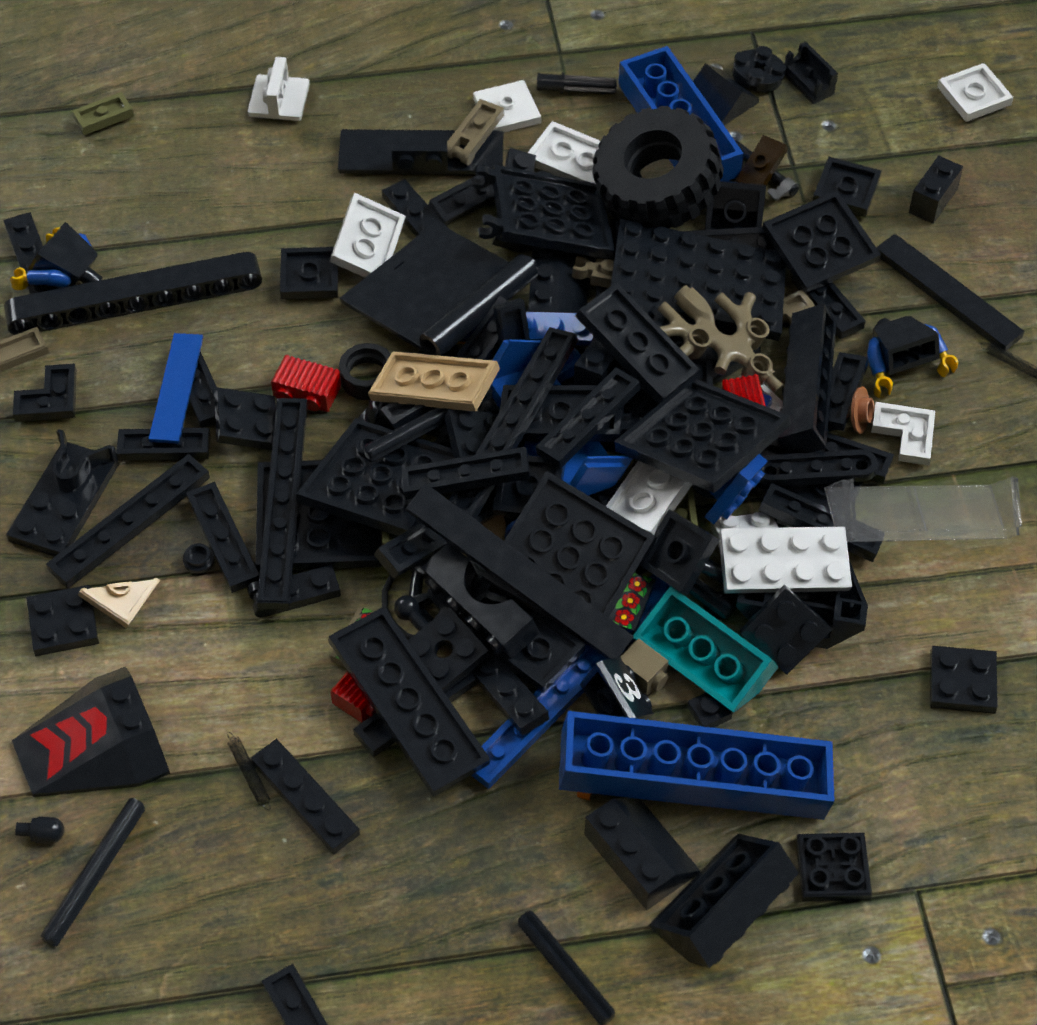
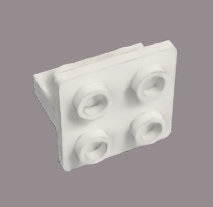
(278, 94)

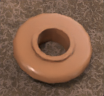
(861, 410)

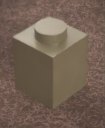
(647, 665)

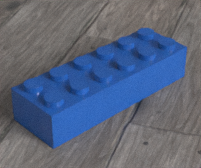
(660, 80)

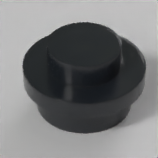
(198, 558)

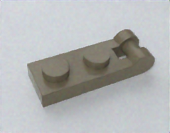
(474, 131)

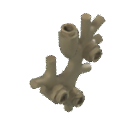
(730, 348)

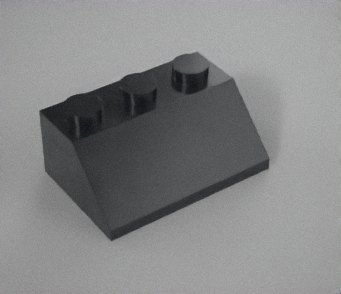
(639, 849)

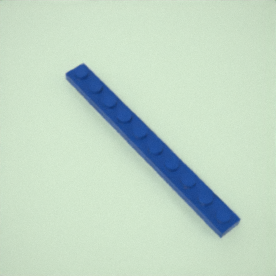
(509, 745)

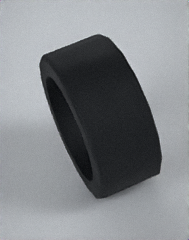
(357, 355)

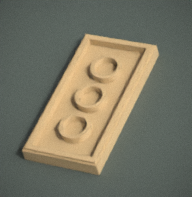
(434, 381)

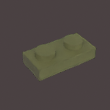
(102, 113)

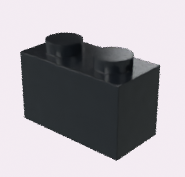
(935, 189)

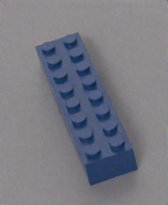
(696, 765)

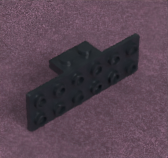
(410, 152)

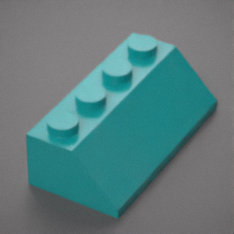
(706, 650)

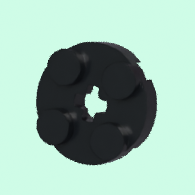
(759, 69)

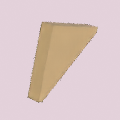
(120, 600)

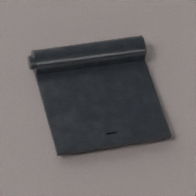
(438, 289)

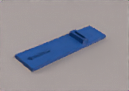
(176, 388)

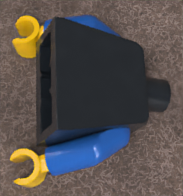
(60, 262)
(904, 345)

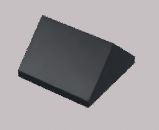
(723, 93)

